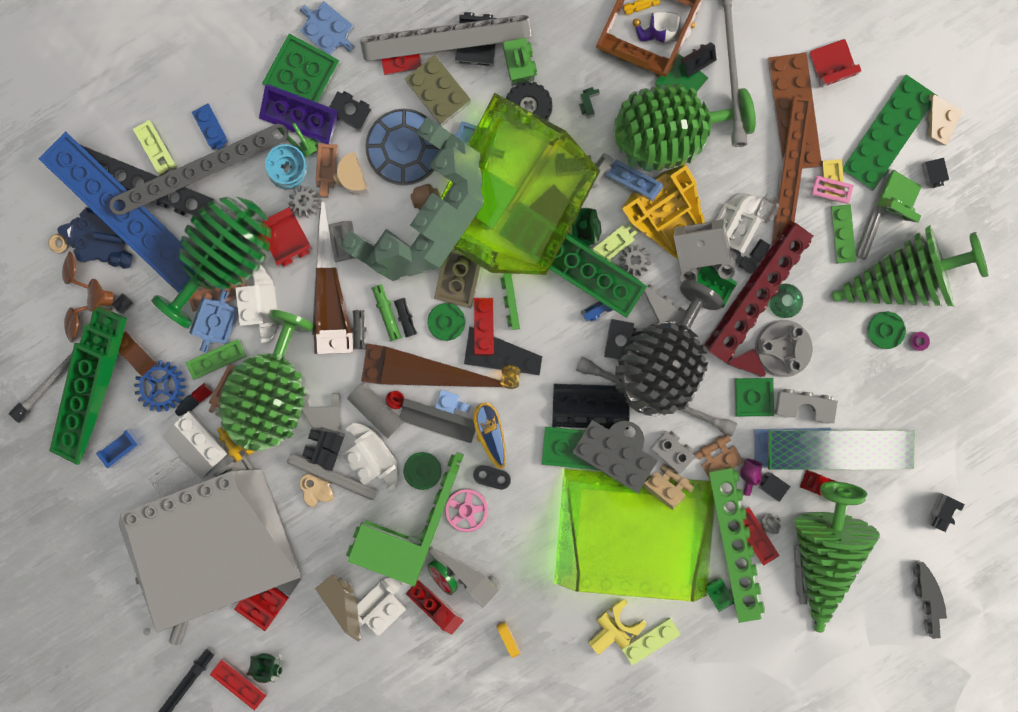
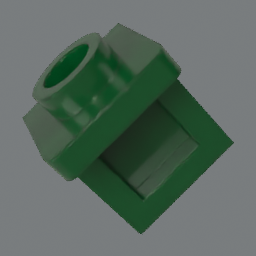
(586, 105)

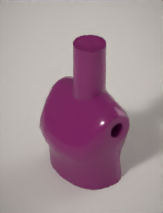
(751, 475)

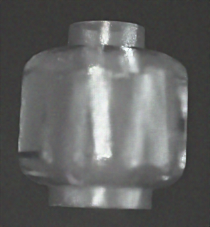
(765, 207)

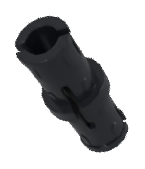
(405, 317)

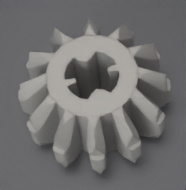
(298, 198)
(635, 267)

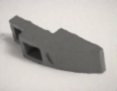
(929, 591)

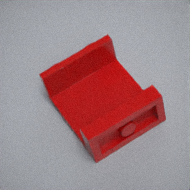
(286, 238)

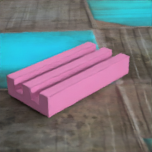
(816, 185)

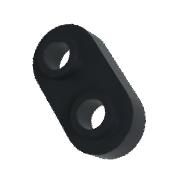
(492, 476)

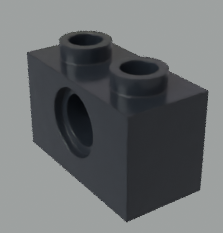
(359, 118)
(617, 328)

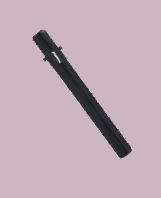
(195, 671)

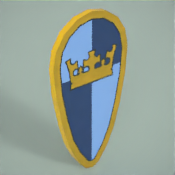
(490, 433)

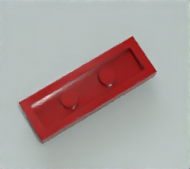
(483, 327)
(759, 540)
(238, 684)

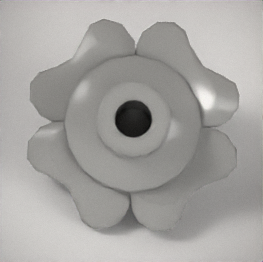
(771, 523)

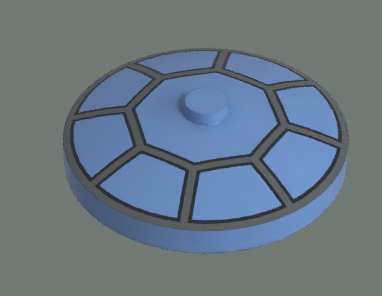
(397, 150)

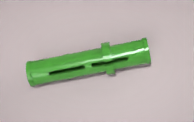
(386, 312)

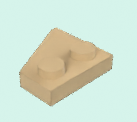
(942, 119)

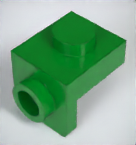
(719, 594)

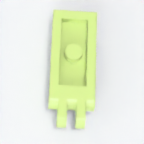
(616, 241)

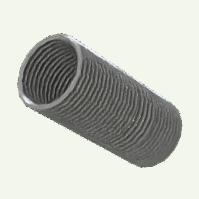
(370, 406)

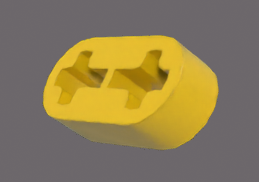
(508, 639)

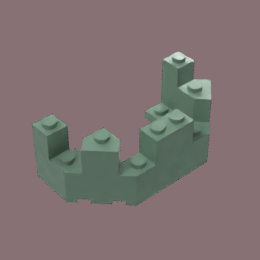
(438, 221)

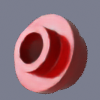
(394, 399)

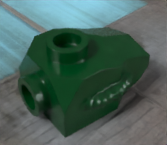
(587, 226)
(265, 668)

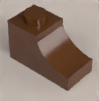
(135, 354)

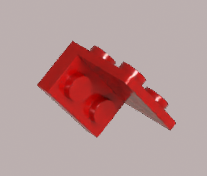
(834, 63)

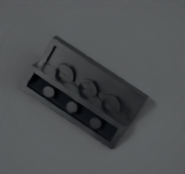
(580, 404)

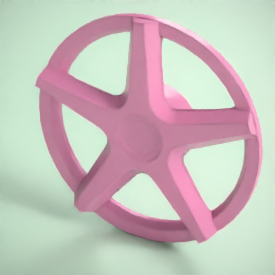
(466, 510)

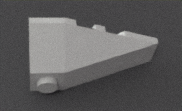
(476, 583)

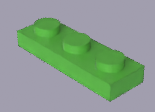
(843, 234)
(510, 301)
(216, 359)

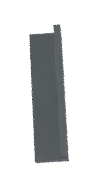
(437, 420)

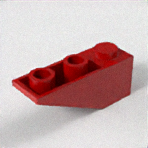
(435, 607)

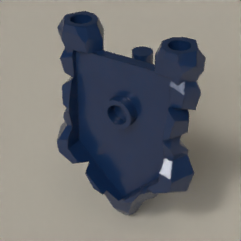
(95, 240)

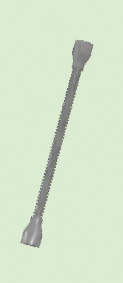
(738, 136)
(724, 425)

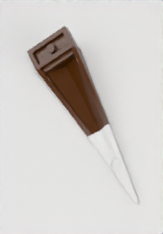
(330, 318)

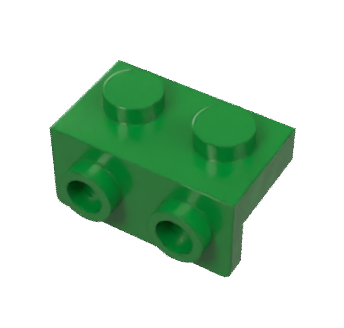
(710, 278)

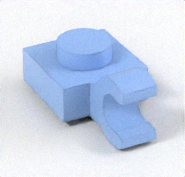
(449, 402)

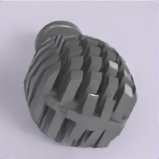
(666, 360)

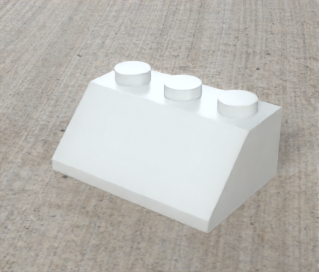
(196, 444)

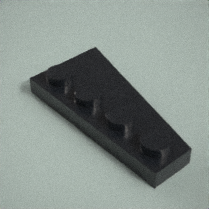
(504, 355)

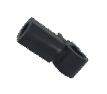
(757, 254)

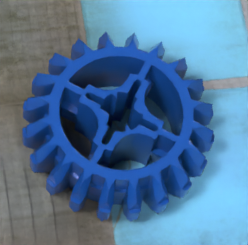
(167, 391)

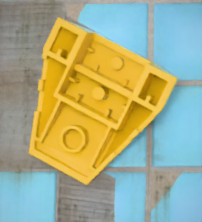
(672, 208)

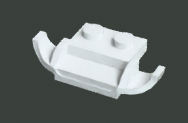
(738, 223)
(256, 302)
(371, 457)
(380, 606)

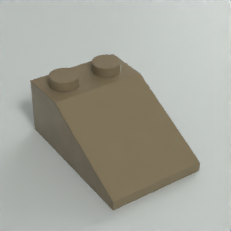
(458, 280)
(342, 604)

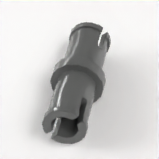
(359, 329)

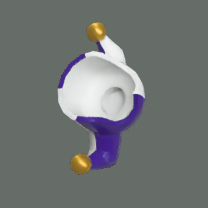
(663, 28)

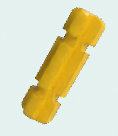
(639, 5)

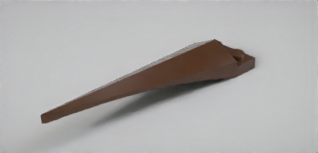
(397, 367)

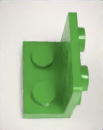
(900, 197)

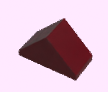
(748, 362)

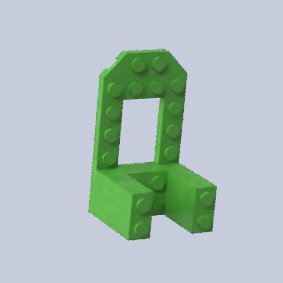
(396, 552)

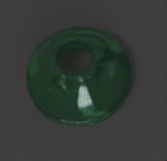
(779, 308)

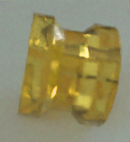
(510, 377)

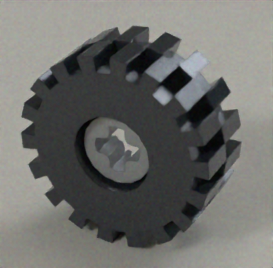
(536, 94)

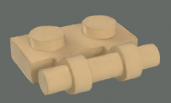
(666, 491)

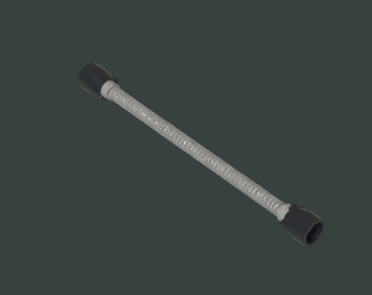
(21, 410)

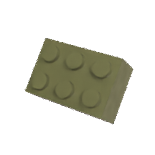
(438, 90)

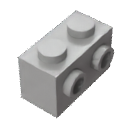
(673, 452)

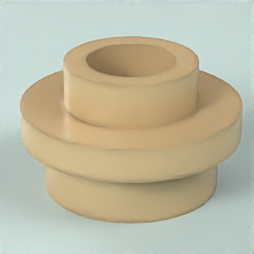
(52, 243)

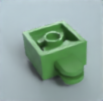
(518, 61)

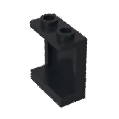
(476, 55)

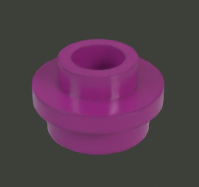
(913, 341)

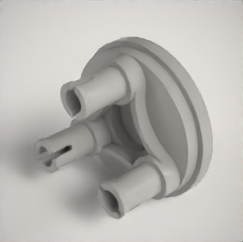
(784, 348)

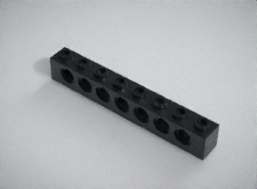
(134, 173)

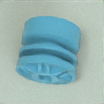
(280, 157)

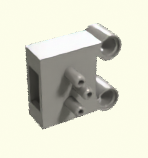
(703, 246)

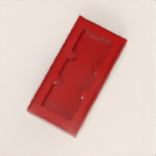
(401, 64)

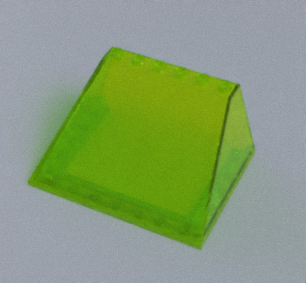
(529, 188)
(632, 540)

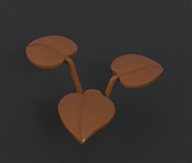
(96, 297)

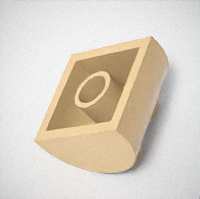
(350, 175)

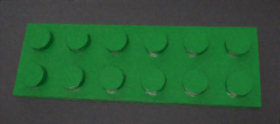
(888, 132)

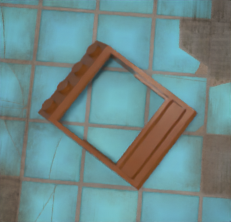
(640, 57)

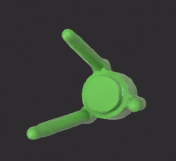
(307, 147)

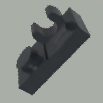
(698, 59)

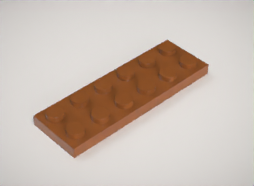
(791, 78)

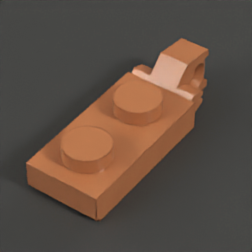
(326, 167)

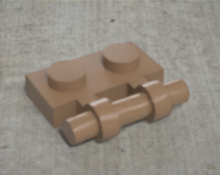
(728, 457)

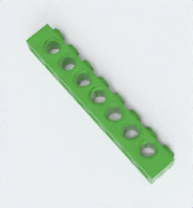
(745, 611)

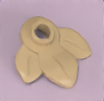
(318, 491)

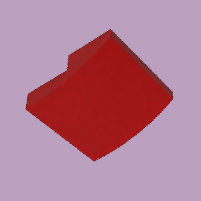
(262, 608)

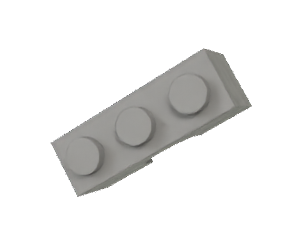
(823, 408)

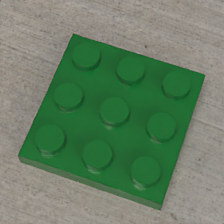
(301, 69)

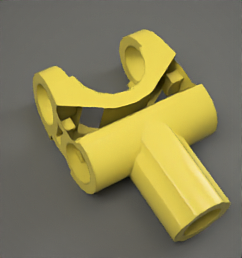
(614, 630)

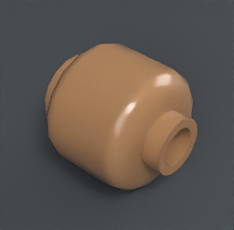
(421, 194)

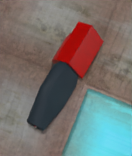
(193, 400)

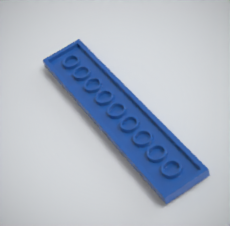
(96, 189)

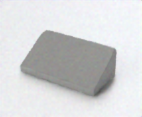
(338, 232)

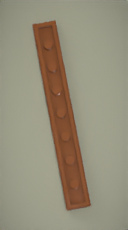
(792, 163)

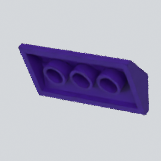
(288, 108)

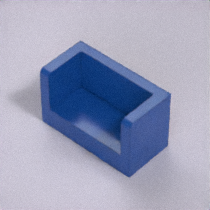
(119, 449)

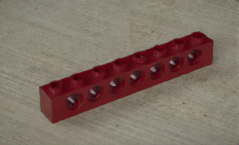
(757, 281)

